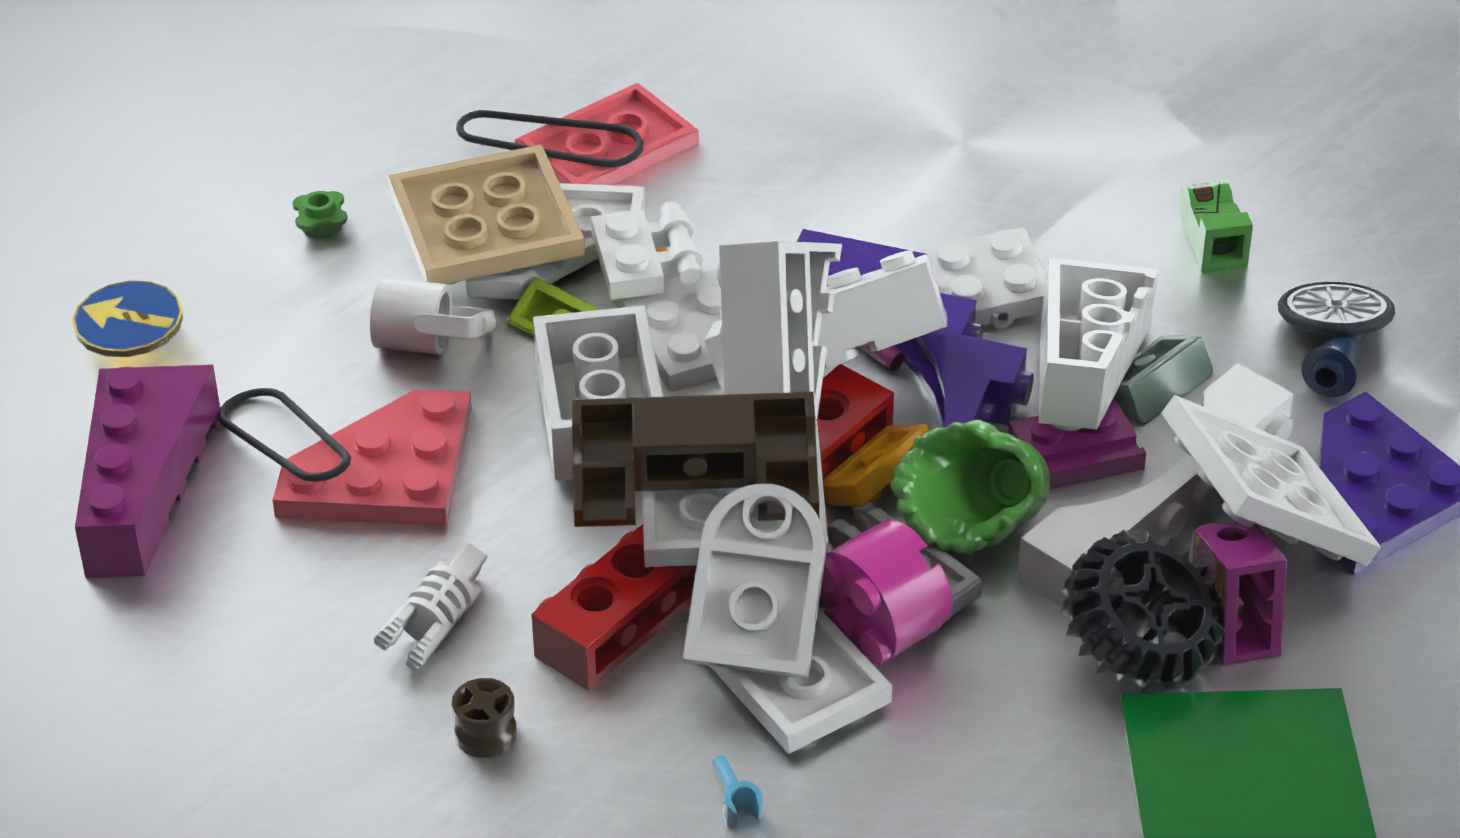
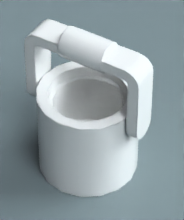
(422, 317)

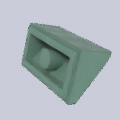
(1159, 372)

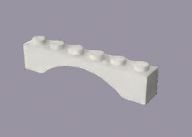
(1160, 505)

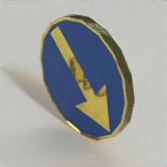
(128, 318)

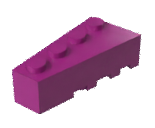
(137, 459)

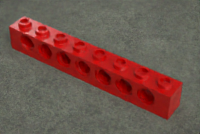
(623, 604)

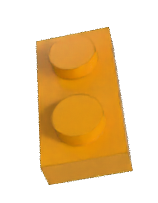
(870, 468)

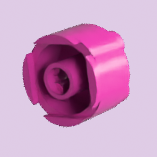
(885, 591)

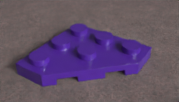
(1387, 475)

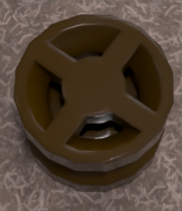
(484, 717)

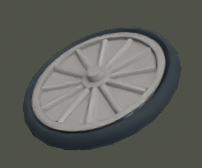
(1336, 308)

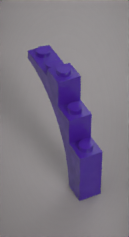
(956, 366)

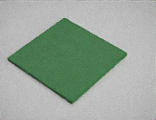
(1245, 765)

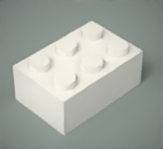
(590, 358)

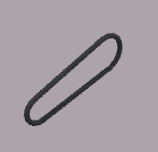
(551, 121)
(326, 437)

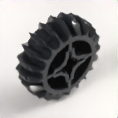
(1128, 623)

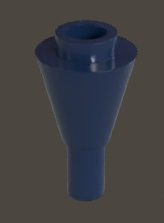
(1332, 366)

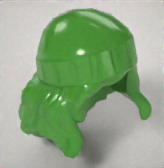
(969, 486)

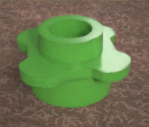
(320, 213)

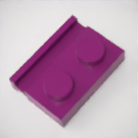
(1084, 453)

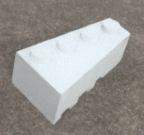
(869, 310)
(1089, 336)

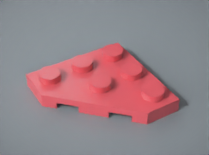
(398, 469)

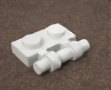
(629, 253)

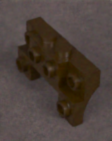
(687, 446)

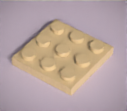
(486, 215)

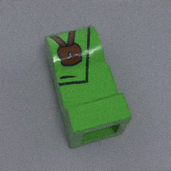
(1213, 218)

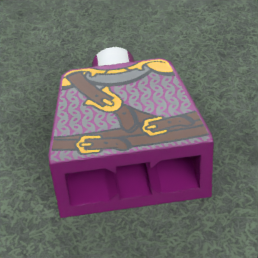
(1245, 573)

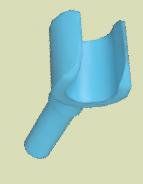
(736, 792)

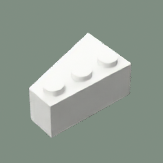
(774, 316)

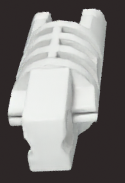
(435, 605)

